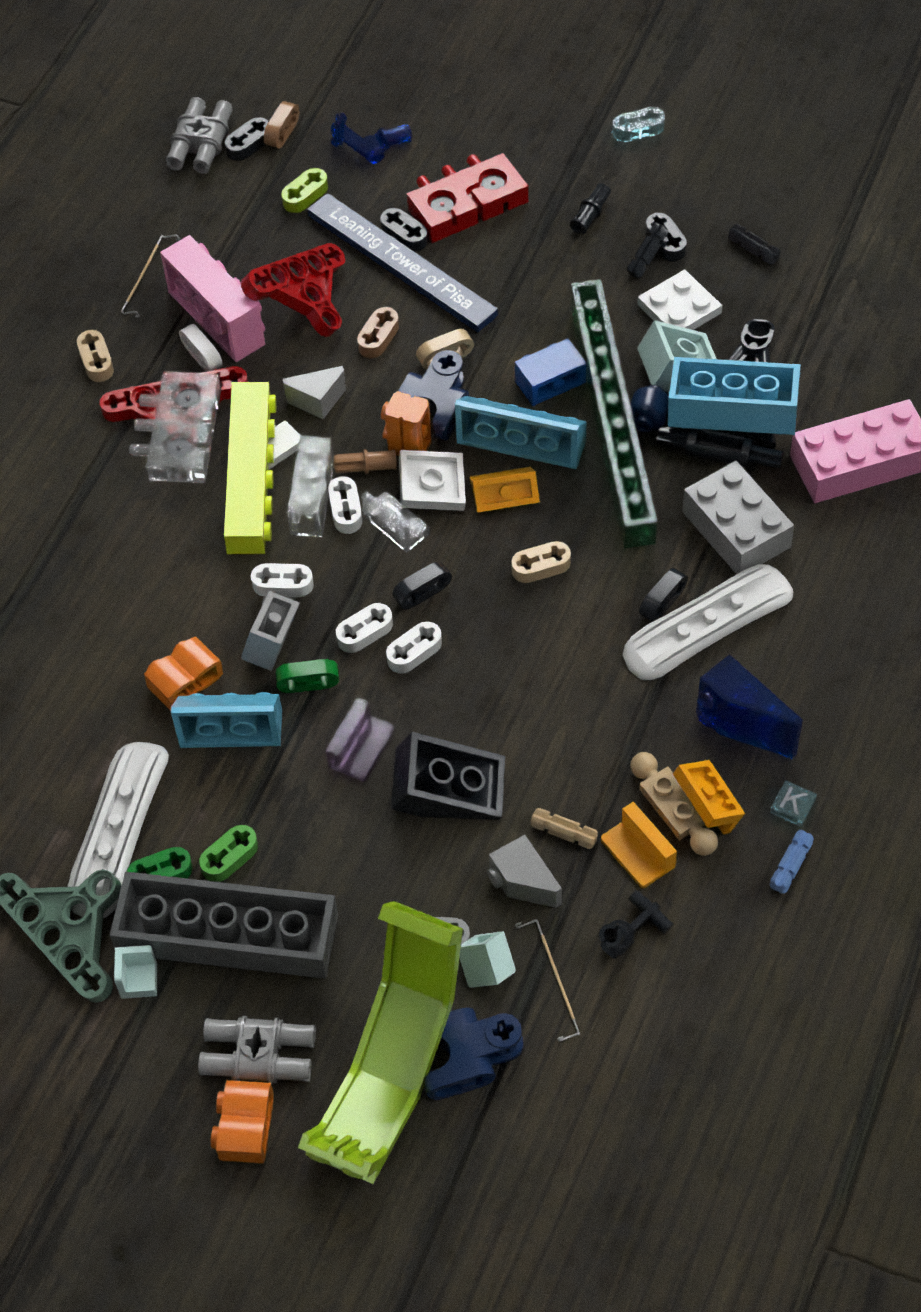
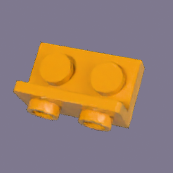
(709, 795)

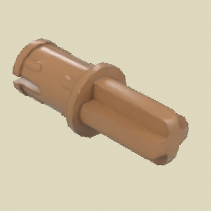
(365, 461)

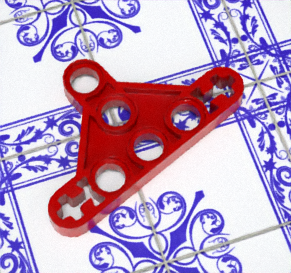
(293, 288)
(132, 394)

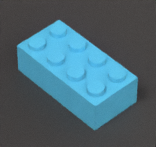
(734, 395)

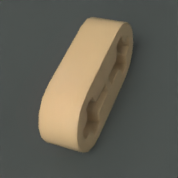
(456, 340)
(99, 354)
(541, 562)

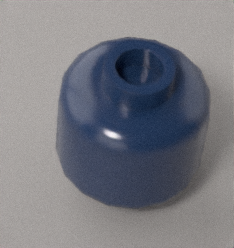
(649, 408)

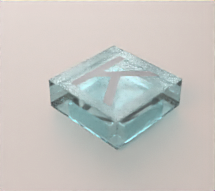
(793, 803)

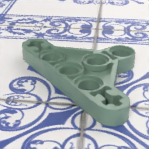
(75, 936)

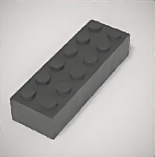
(226, 924)

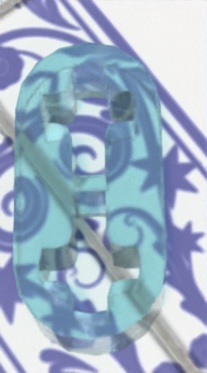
(638, 124)

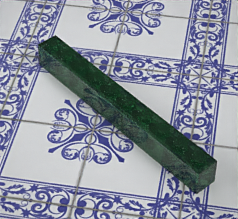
(613, 415)

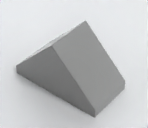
(316, 390)

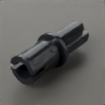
(590, 209)

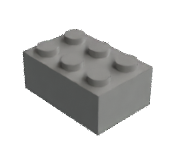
(737, 518)

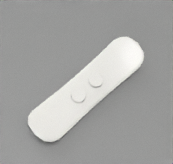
(706, 620)
(119, 816)

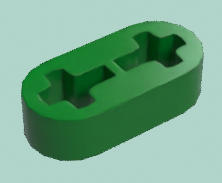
(307, 676)
(161, 863)

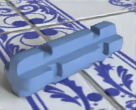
(791, 861)

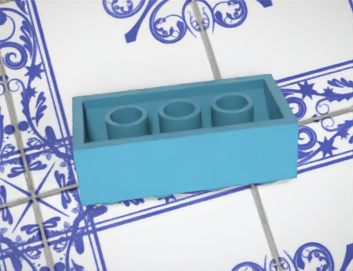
(520, 431)

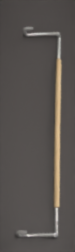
(145, 268)
(557, 977)

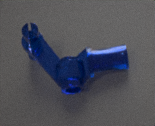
(370, 146)

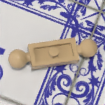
(672, 803)

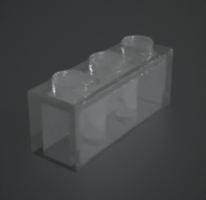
(310, 486)

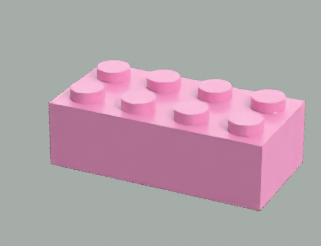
(213, 298)
(858, 451)

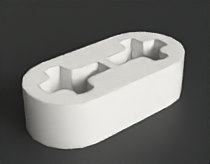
(200, 348)
(350, 504)
(282, 579)
(364, 628)
(416, 650)

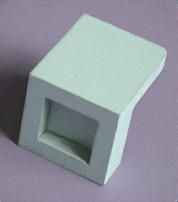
(486, 959)
(135, 971)

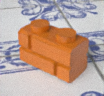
(407, 423)

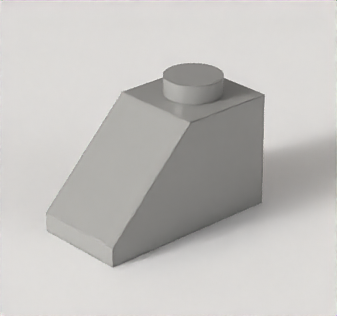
(269, 630)
(523, 874)

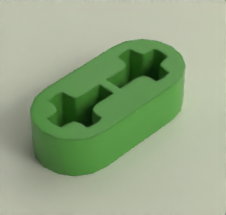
(229, 853)

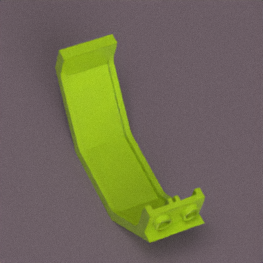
(394, 1046)

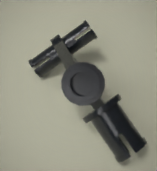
(619, 934)

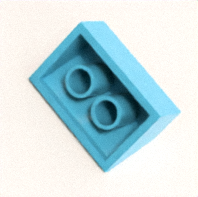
(227, 720)

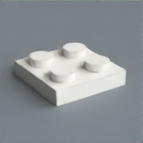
(680, 302)
(432, 480)

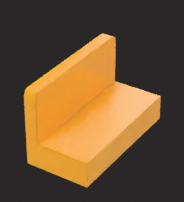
(505, 489)
(640, 847)

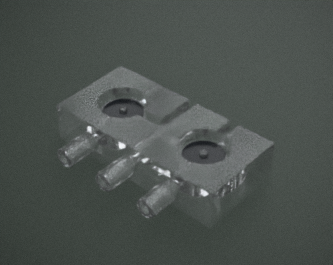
(181, 427)

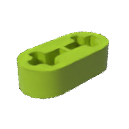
(304, 189)

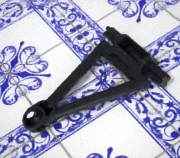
(733, 445)

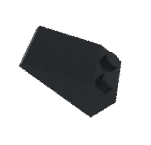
(447, 780)

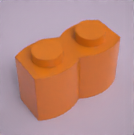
(184, 672)
(243, 1122)

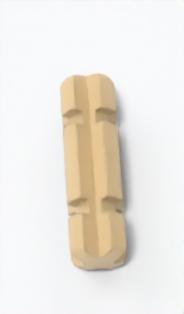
(564, 828)

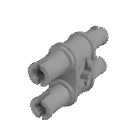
(199, 135)
(267, 1064)

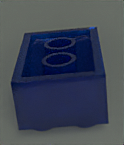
(746, 709)

